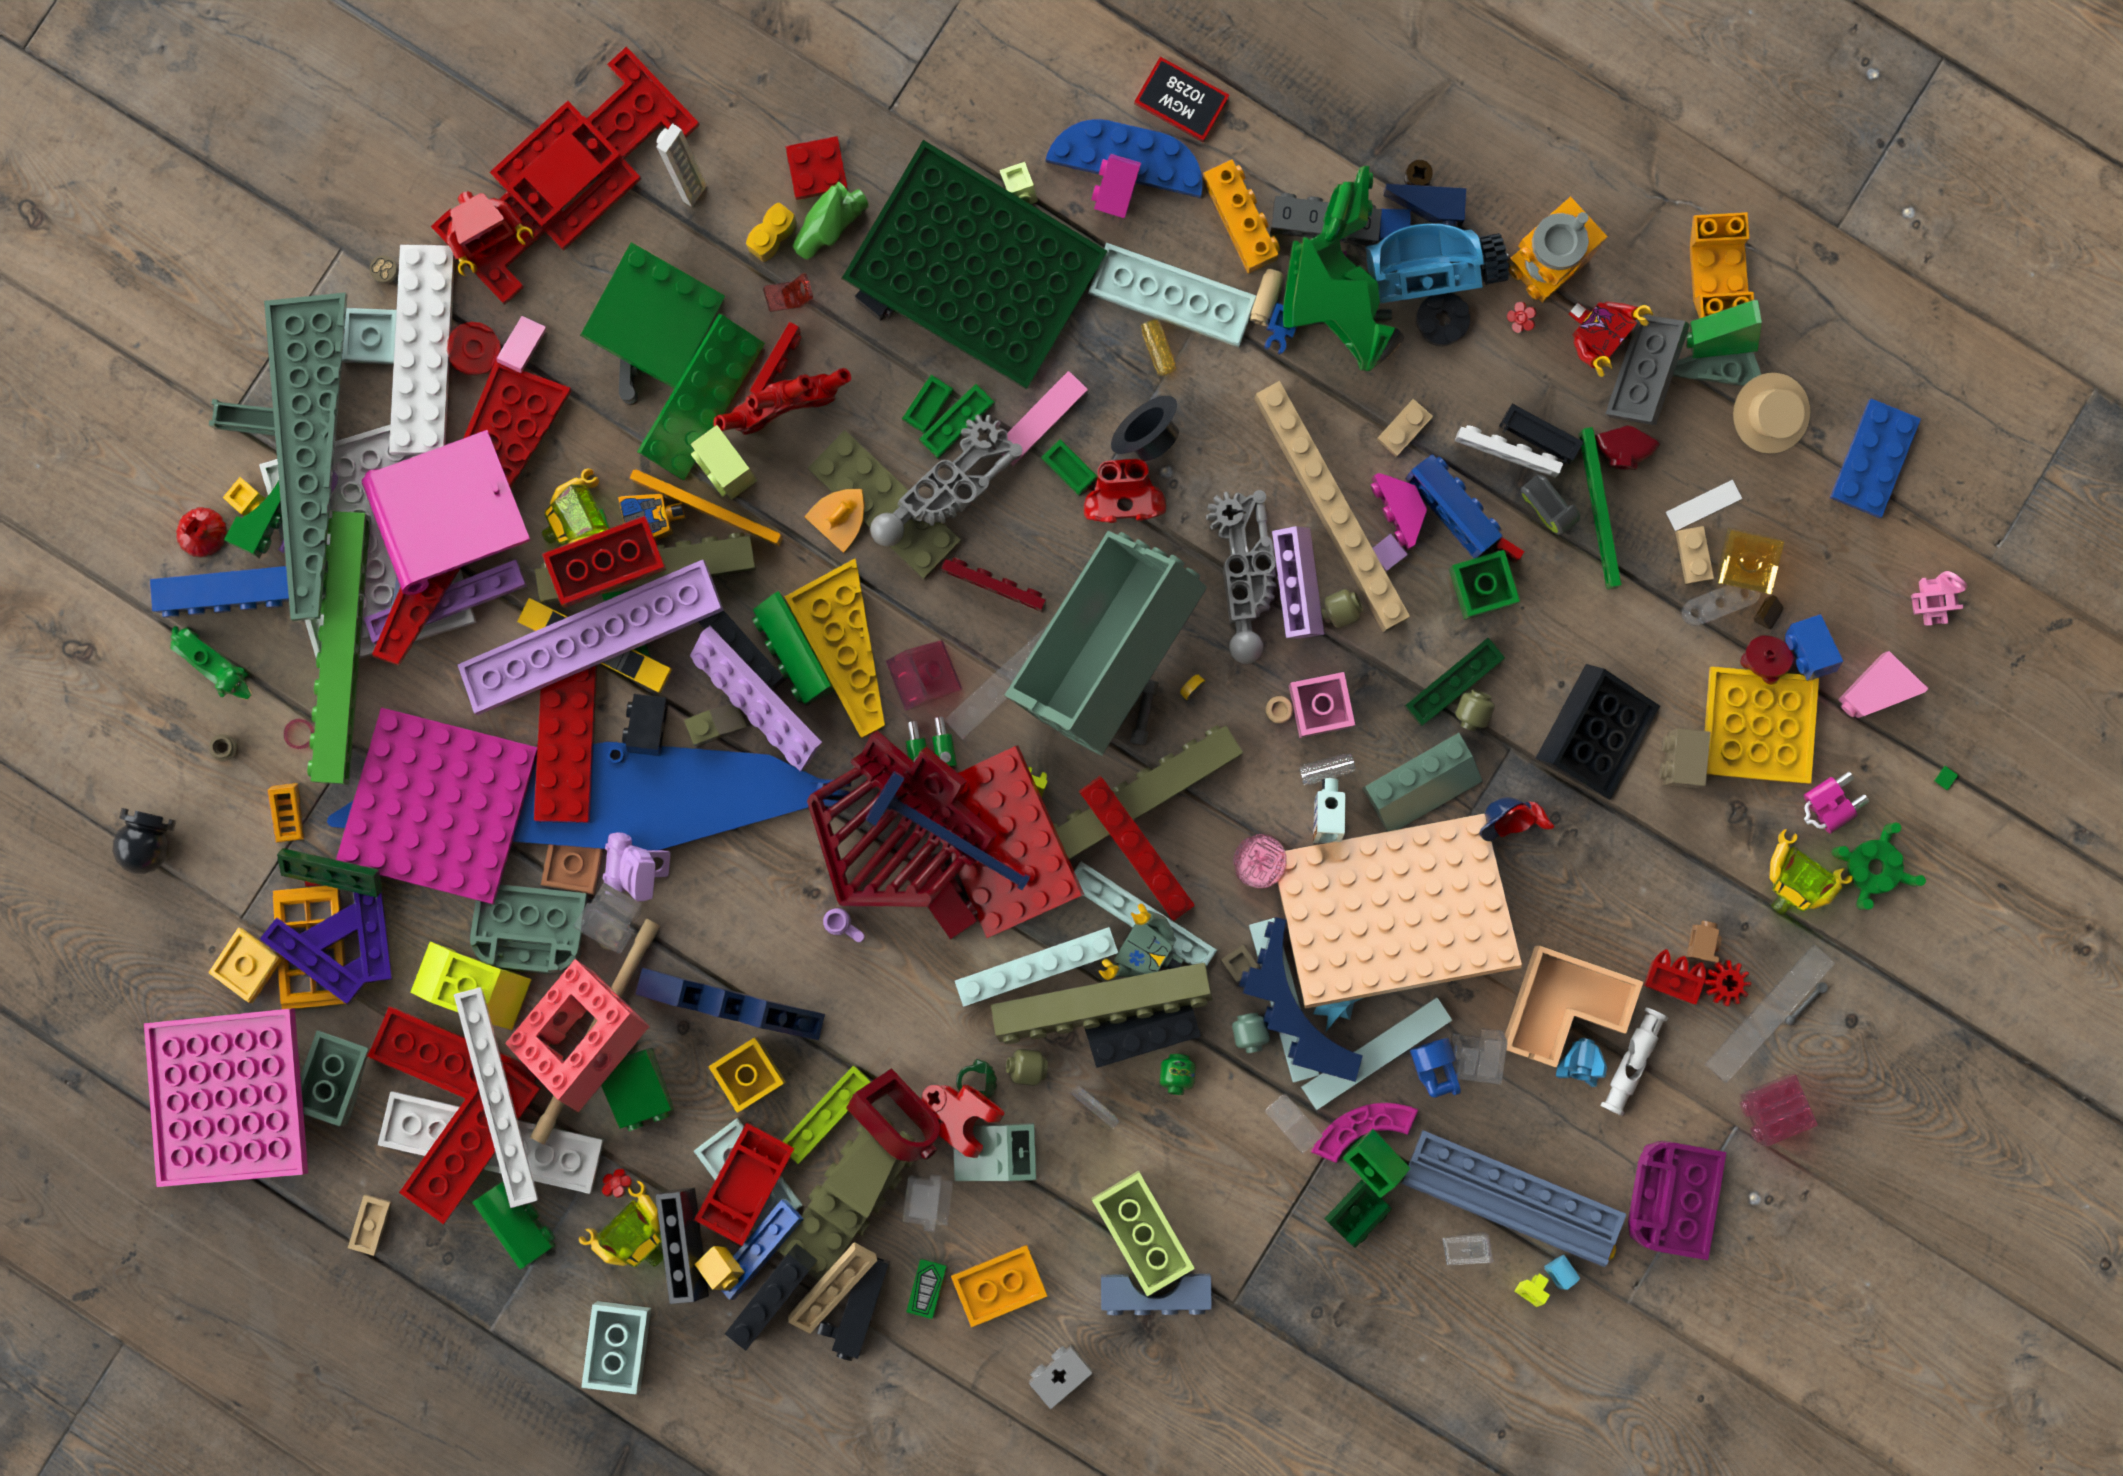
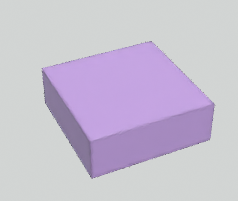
(1389, 552)

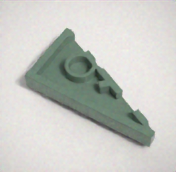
(1728, 369)

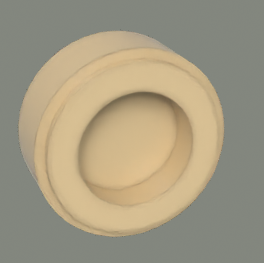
(1279, 709)

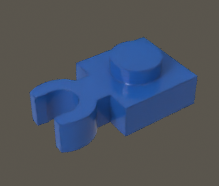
(1279, 331)

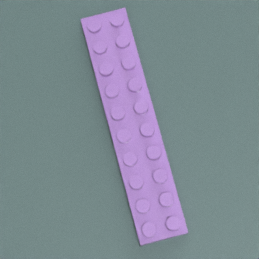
(590, 637)

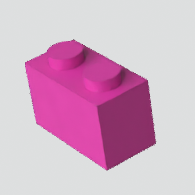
(1116, 186)

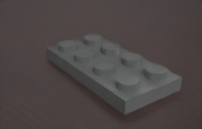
(1647, 370)

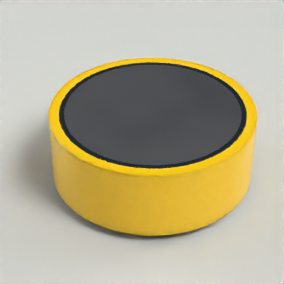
(1192, 686)

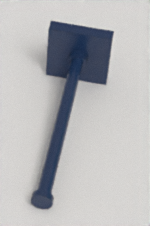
(888, 800)

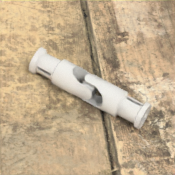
(1639, 1050)

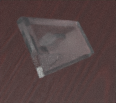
(1468, 1249)

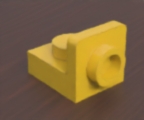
(243, 497)

